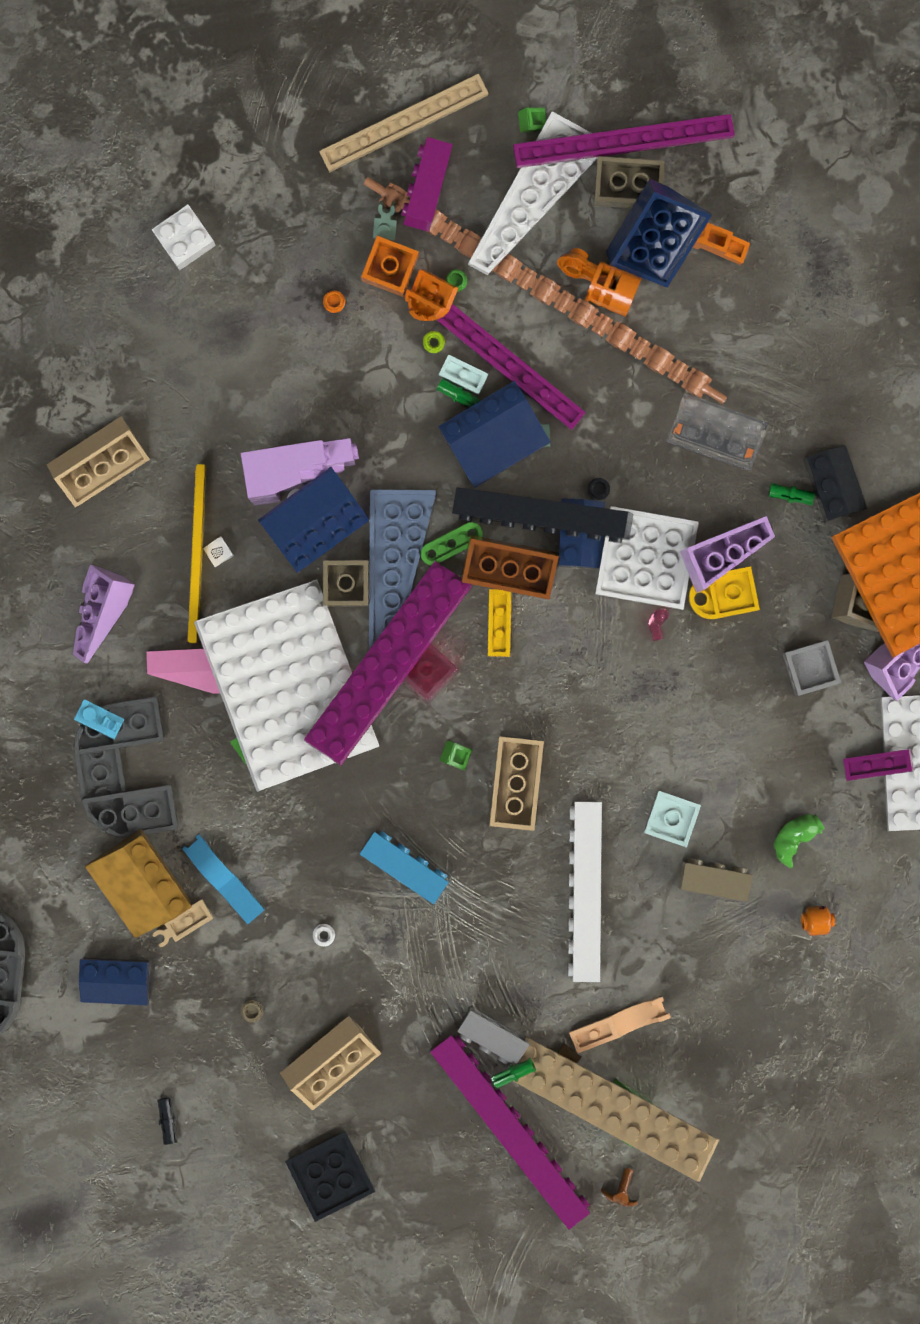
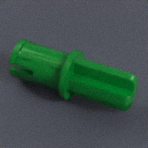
(457, 393)
(513, 1073)

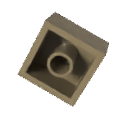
(346, 583)

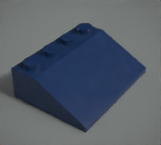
(657, 234)
(494, 434)

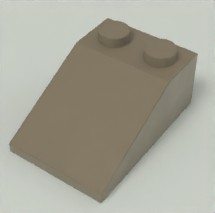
(850, 606)

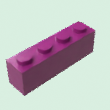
(427, 185)

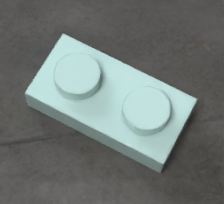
(463, 374)

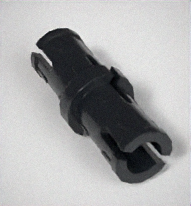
(167, 1121)

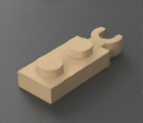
(185, 923)

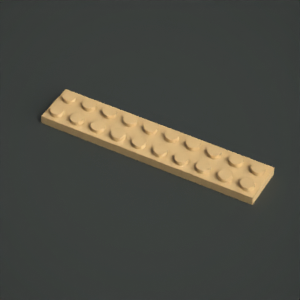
(618, 1111)

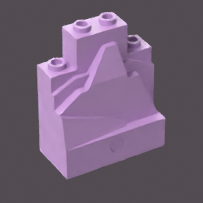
(292, 467)

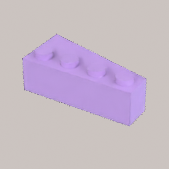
(718, 555)

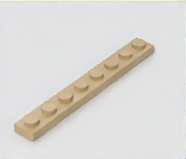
(404, 123)

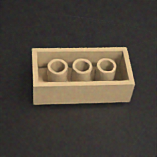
(516, 783)

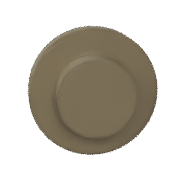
(252, 1011)

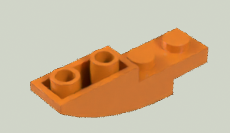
(722, 243)

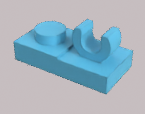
(98, 719)

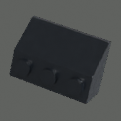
(834, 483)

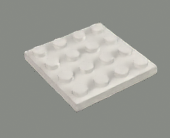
(649, 563)

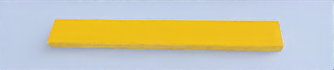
(197, 552)

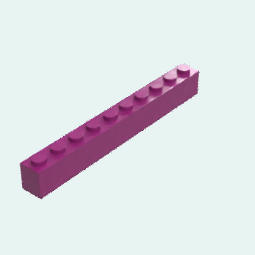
(509, 1130)

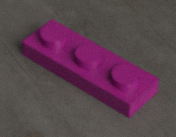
(878, 765)

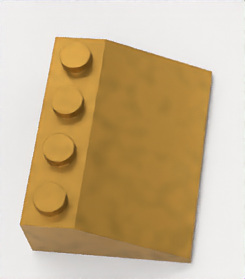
(139, 884)

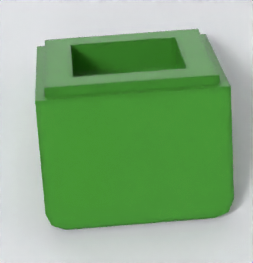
(532, 119)
(455, 755)

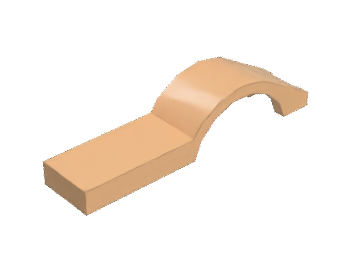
(618, 1024)

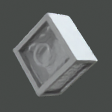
(811, 668)

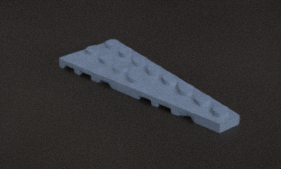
(396, 540)

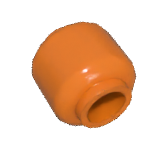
(817, 920)

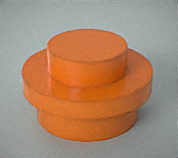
(334, 301)

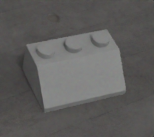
(492, 1037)

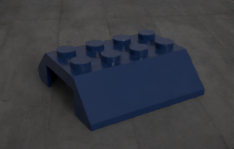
(314, 519)

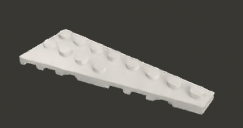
(529, 198)

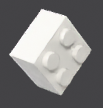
(183, 237)

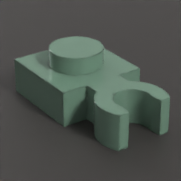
(385, 223)

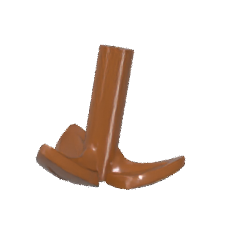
(621, 1196)

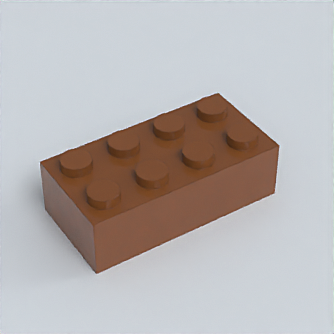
(509, 567)

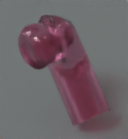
(655, 623)

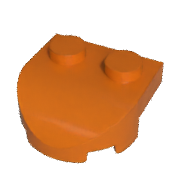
(430, 297)

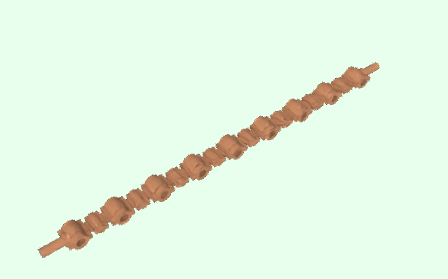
(547, 291)

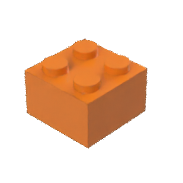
(390, 266)

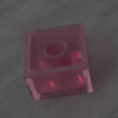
(430, 674)

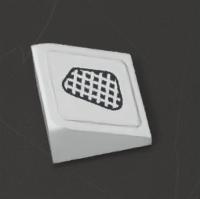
(218, 551)

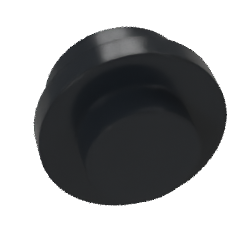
(598, 489)

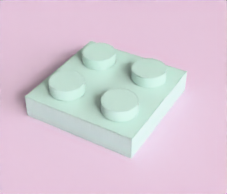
(672, 819)

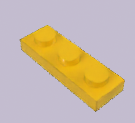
(499, 623)

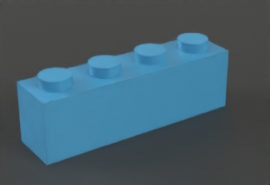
(404, 867)

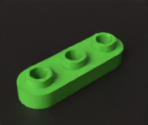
(441, 547)

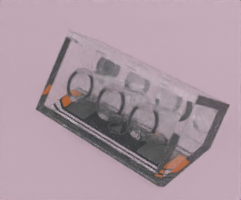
(717, 432)

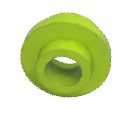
(433, 335)

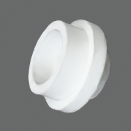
(323, 942)

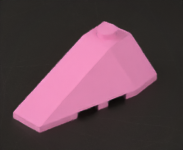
(183, 667)

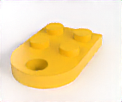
(728, 595)

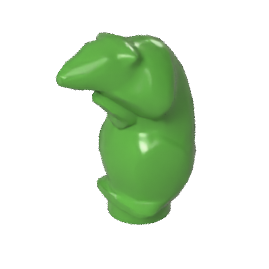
(798, 830)

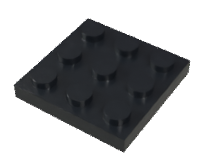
(330, 1176)

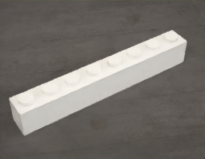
(586, 891)

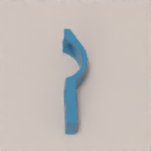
(223, 880)

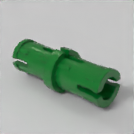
(791, 494)

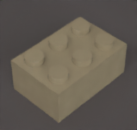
(623, 179)
(715, 879)

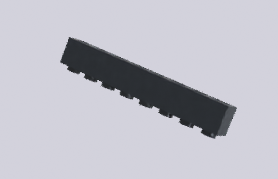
(542, 513)

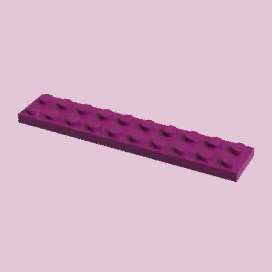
(387, 663)

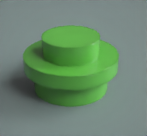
(457, 278)

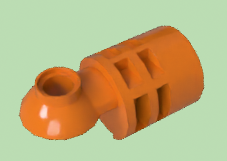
(602, 279)

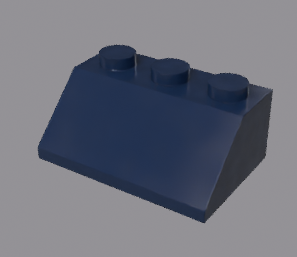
(580, 551)
(114, 981)

